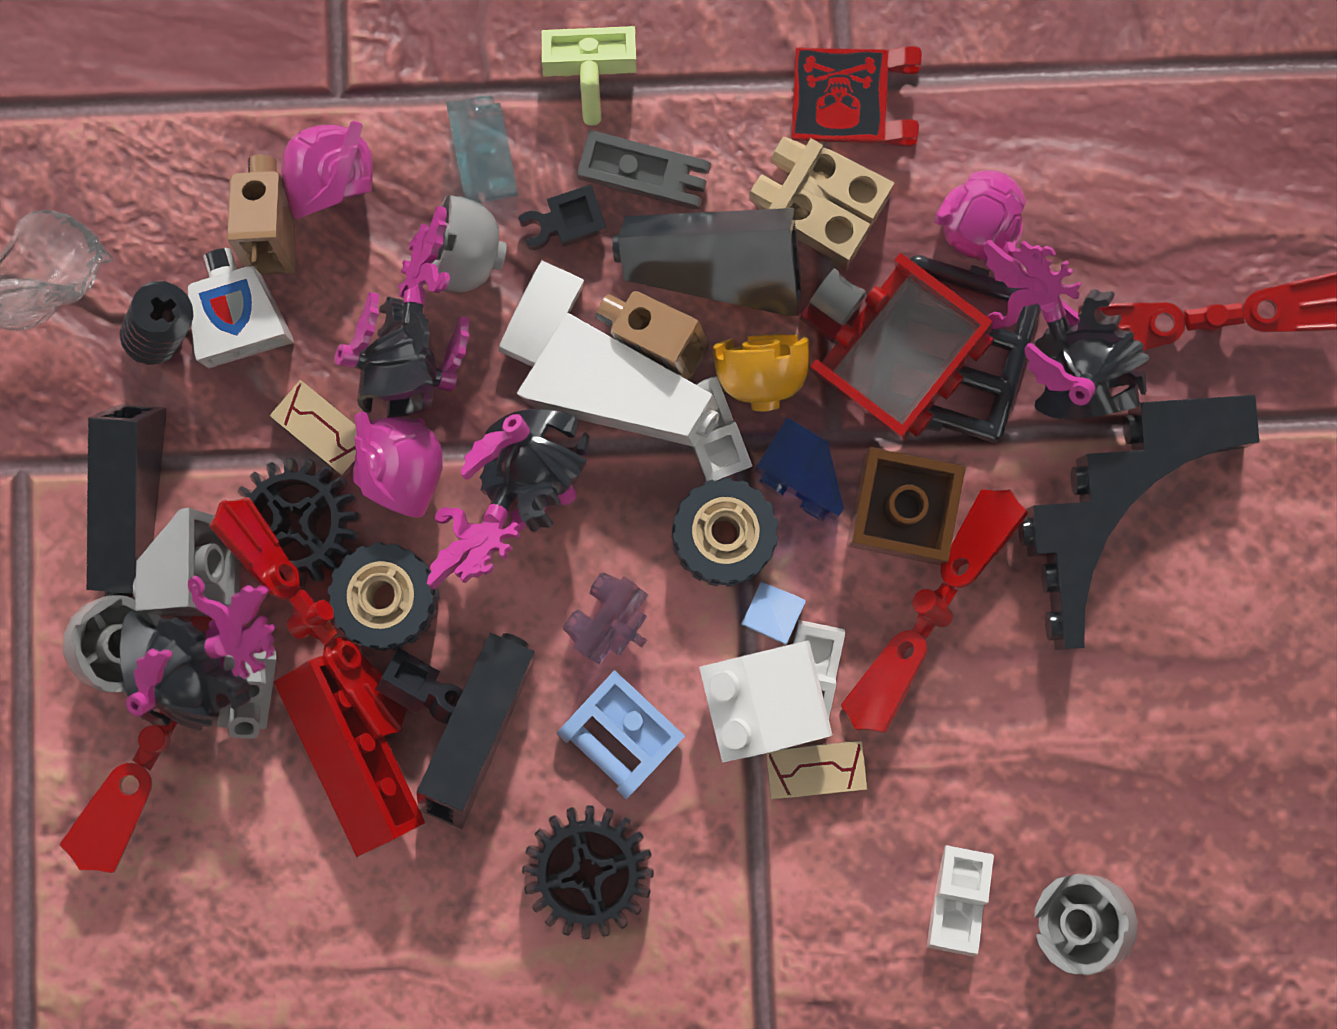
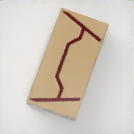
(318, 426)
(816, 770)

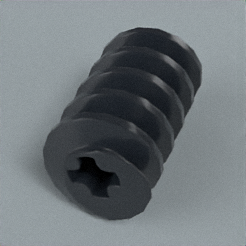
(156, 322)

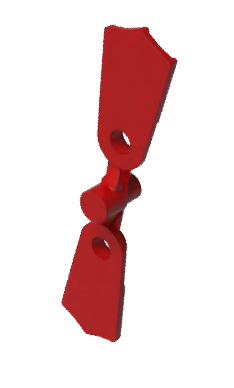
(1297, 306)
(258, 549)
(889, 678)
(110, 817)

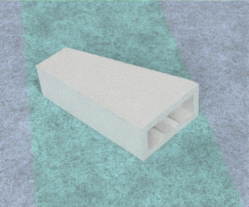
(616, 387)

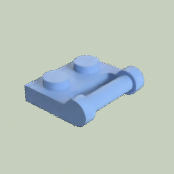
(632, 722)

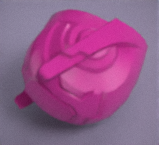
(324, 167)
(981, 211)
(397, 463)

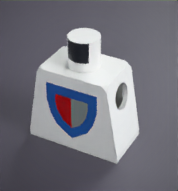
(233, 312)

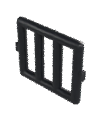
(1003, 387)

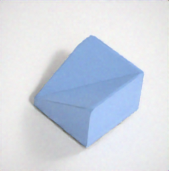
(773, 612)

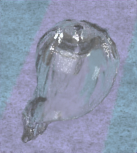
(46, 266)

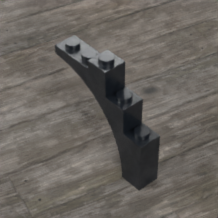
(1108, 483)

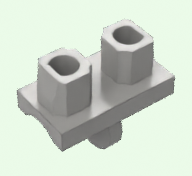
(253, 715)

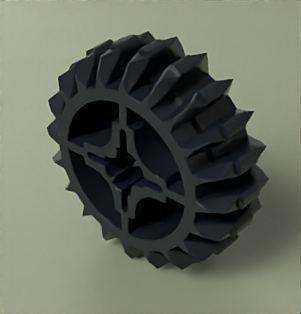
(268, 491)
(599, 911)

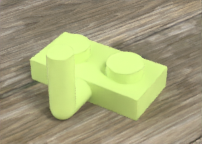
(588, 54)

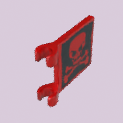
(844, 95)

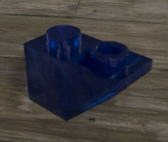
(804, 467)

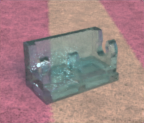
(482, 149)

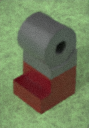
(833, 305)

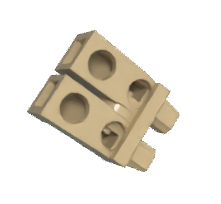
(830, 194)

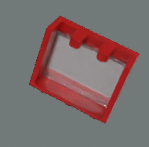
(905, 349)

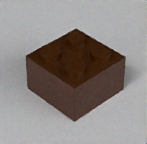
(906, 506)

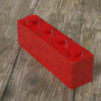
(351, 764)

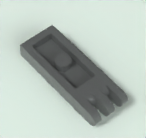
(642, 169)

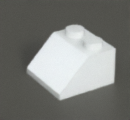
(765, 701)

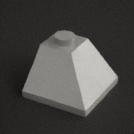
(178, 553)

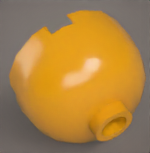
(763, 368)

